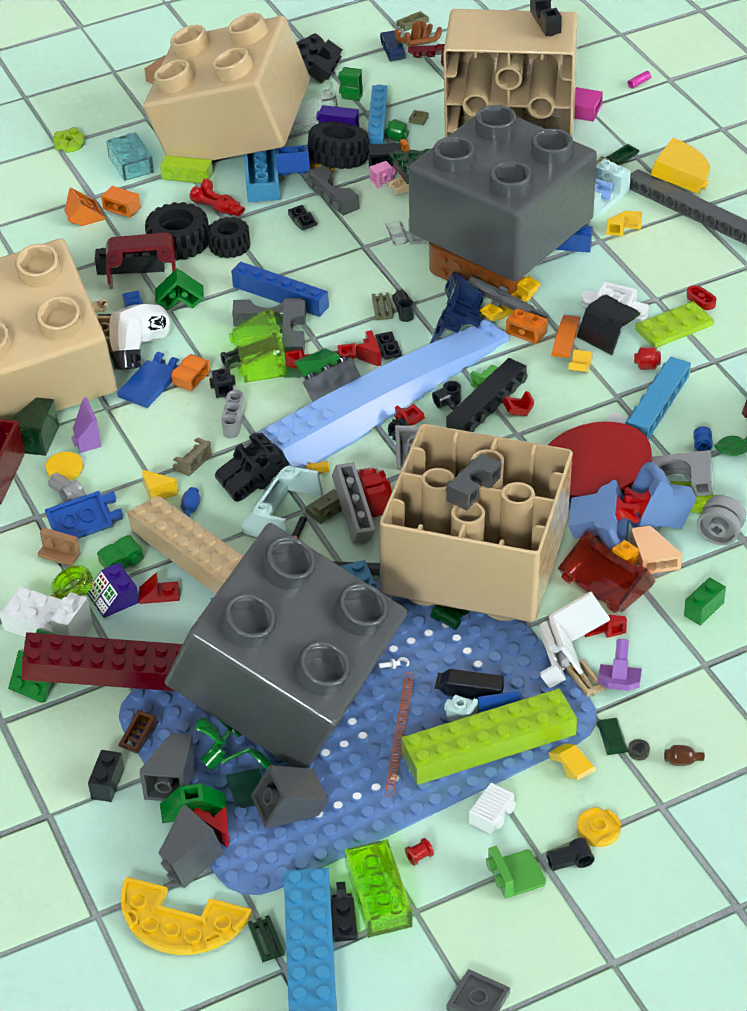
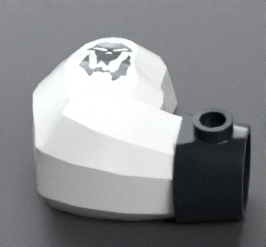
(132, 327)

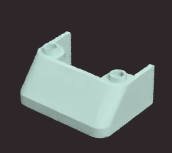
(287, 479)

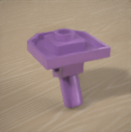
(619, 675)

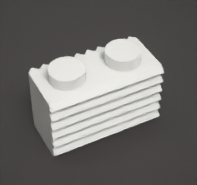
(491, 808)

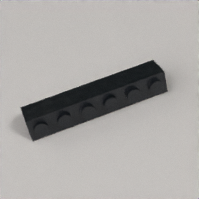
(487, 396)

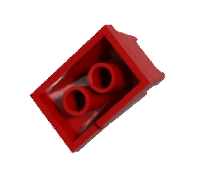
(376, 489)

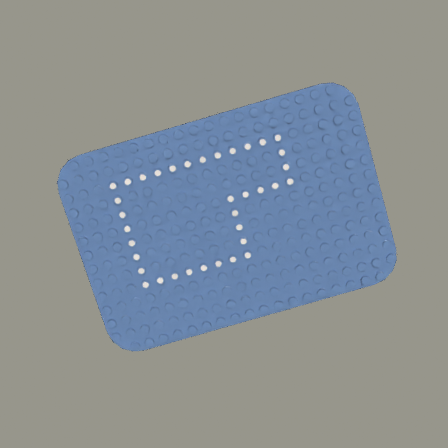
(359, 751)

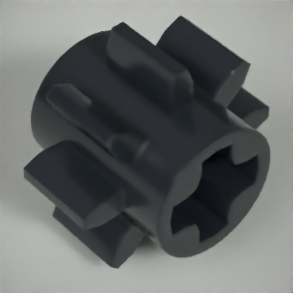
(391, 427)

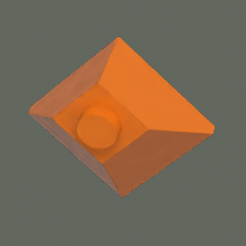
(82, 209)

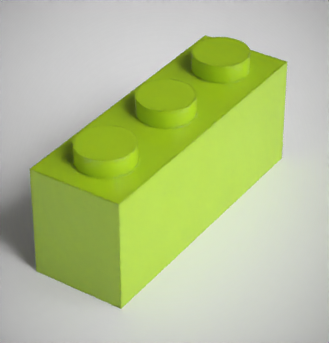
(186, 169)

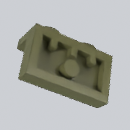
(324, 507)

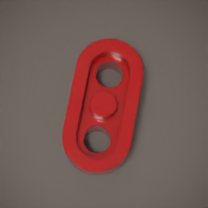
(701, 297)

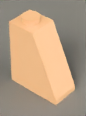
(655, 551)

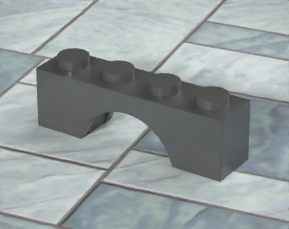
(342, 199)
(247, 309)

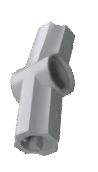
(66, 489)

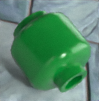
(396, 130)

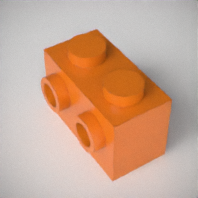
(121, 201)
(526, 326)

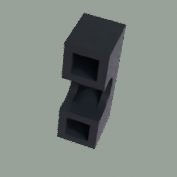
(547, 18)
(325, 62)

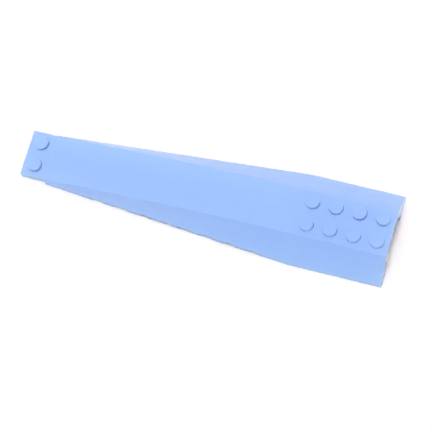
(357, 407)

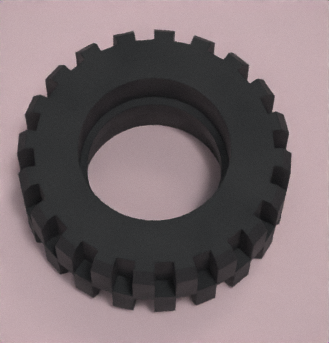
(338, 145)
(184, 223)

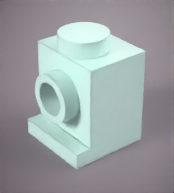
(460, 708)

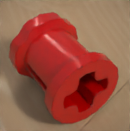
(419, 851)

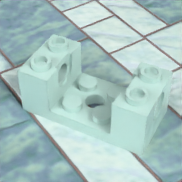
(619, 177)

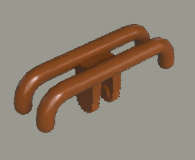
(419, 34)

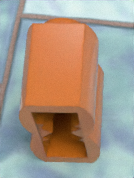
(190, 372)

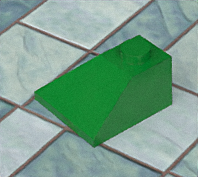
(316, 361)

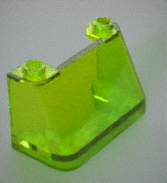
(259, 348)

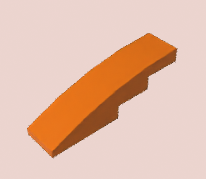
(566, 336)

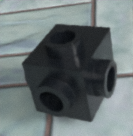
(222, 382)

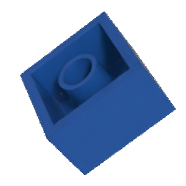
(292, 159)

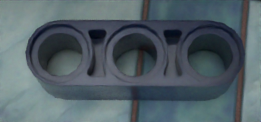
(392, 48)

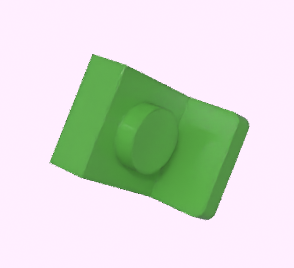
(477, 378)

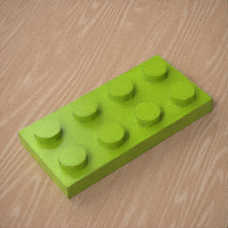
(674, 324)

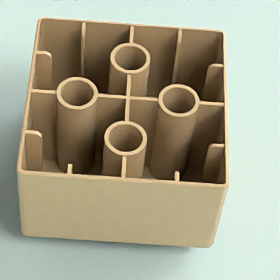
(509, 63)
(228, 89)
(48, 332)
(496, 551)

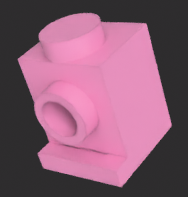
(381, 173)

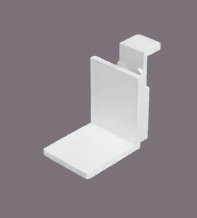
(566, 626)

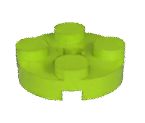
(69, 140)

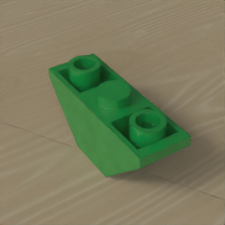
(192, 796)

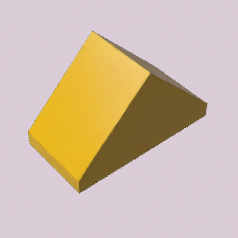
(159, 485)

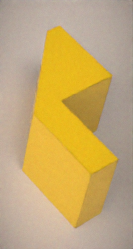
(623, 220)
(581, 361)
(573, 761)

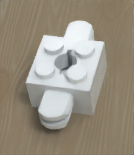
(623, 294)

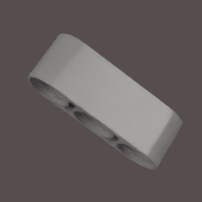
(233, 414)

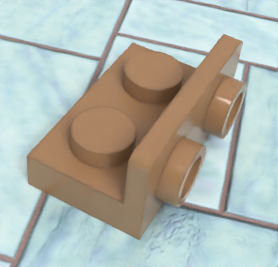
(59, 547)

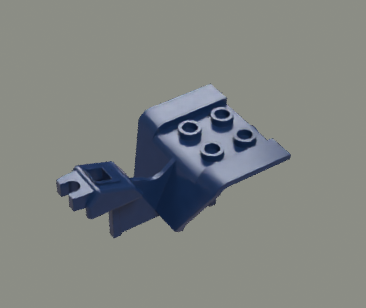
(461, 307)

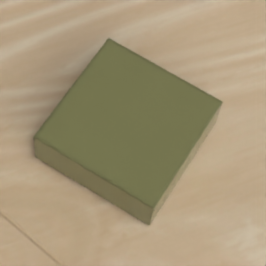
(418, 117)

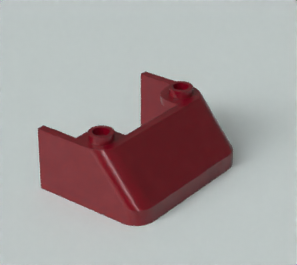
(120, 245)

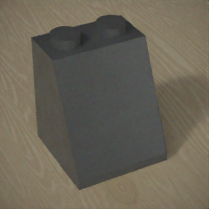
(168, 767)
(288, 795)
(188, 848)

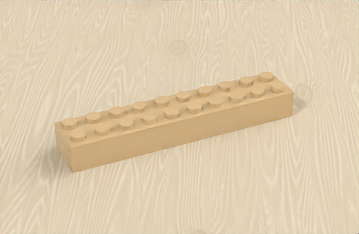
(184, 542)

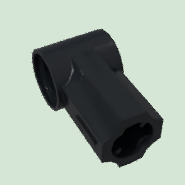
(403, 305)
(576, 853)

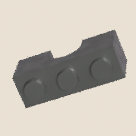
(293, 314)
(465, 487)

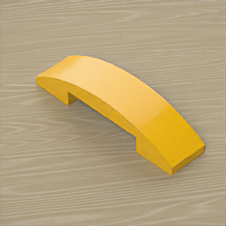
(525, 290)

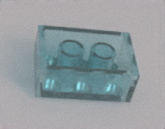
(130, 156)

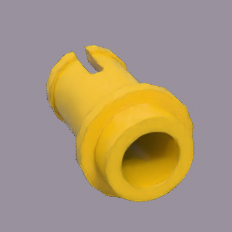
(321, 467)

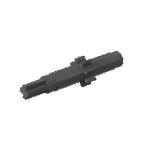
(501, 297)

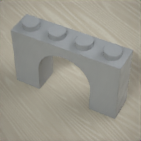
(693, 464)

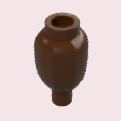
(682, 755)

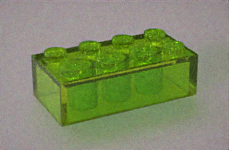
(378, 888)

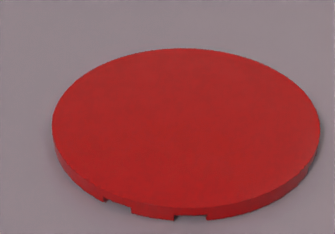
(603, 454)

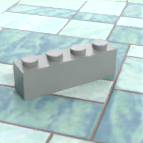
(353, 502)

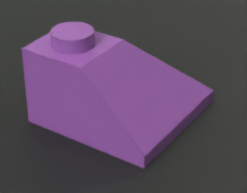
(86, 429)

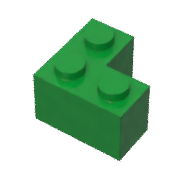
(179, 287)

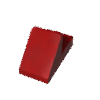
(369, 350)
(156, 592)
(218, 824)

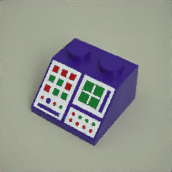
(113, 591)

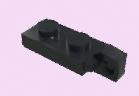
(343, 914)

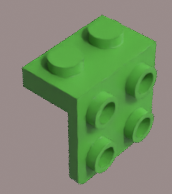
(515, 872)

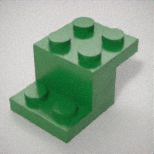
(33, 689)

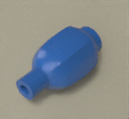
(190, 501)

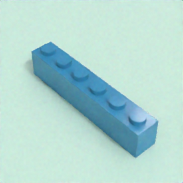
(378, 114)
(659, 396)

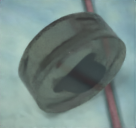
(638, 749)

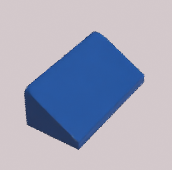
(493, 701)

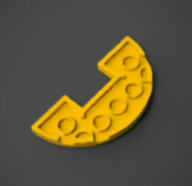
(175, 930)

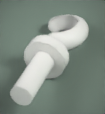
(393, 663)

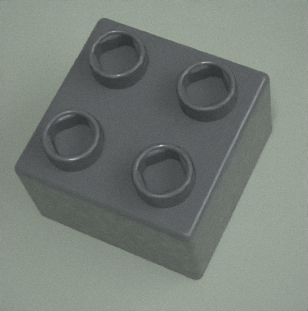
(502, 191)
(285, 646)

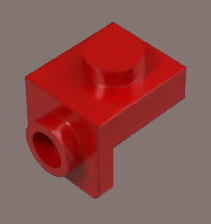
(519, 406)
(411, 414)

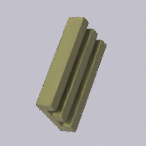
(407, 22)
(380, 298)

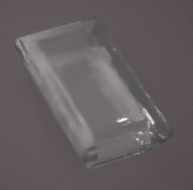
(397, 233)

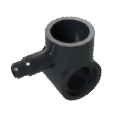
(448, 395)

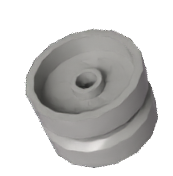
(721, 520)

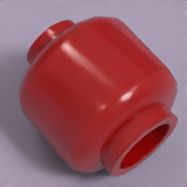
(647, 358)

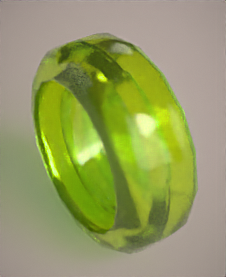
(69, 575)

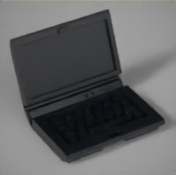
(603, 322)

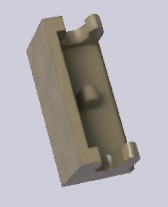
(193, 459)

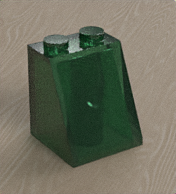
(38, 425)

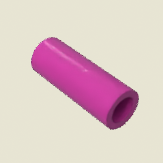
(639, 79)

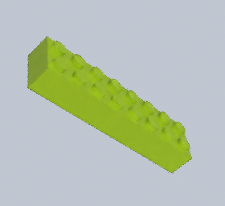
(488, 736)

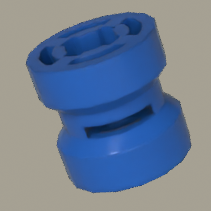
(702, 439)

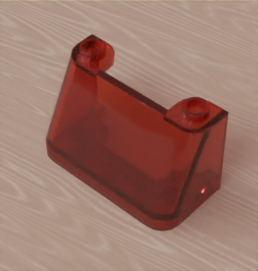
(605, 574)

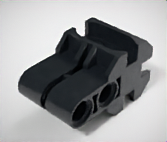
(250, 467)

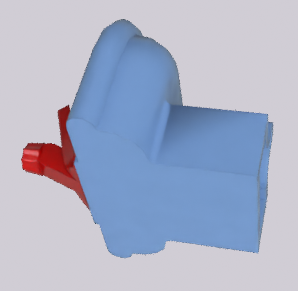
(659, 500)
(603, 515)

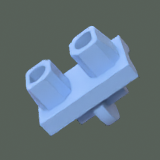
(604, 188)

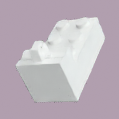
(34, 610)

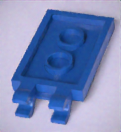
(148, 381)
(84, 515)

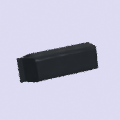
(469, 684)

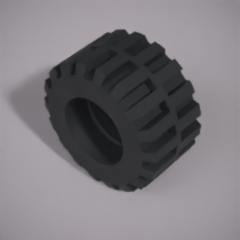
(228, 237)

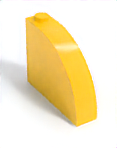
(682, 166)

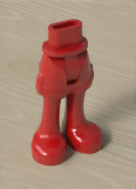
(221, 203)

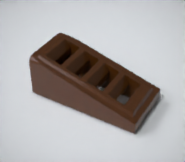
(138, 718)

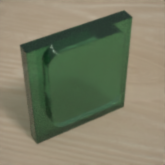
(242, 786)

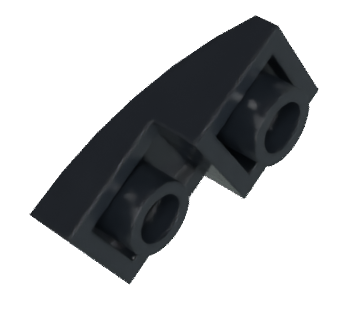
(301, 217)
(388, 346)

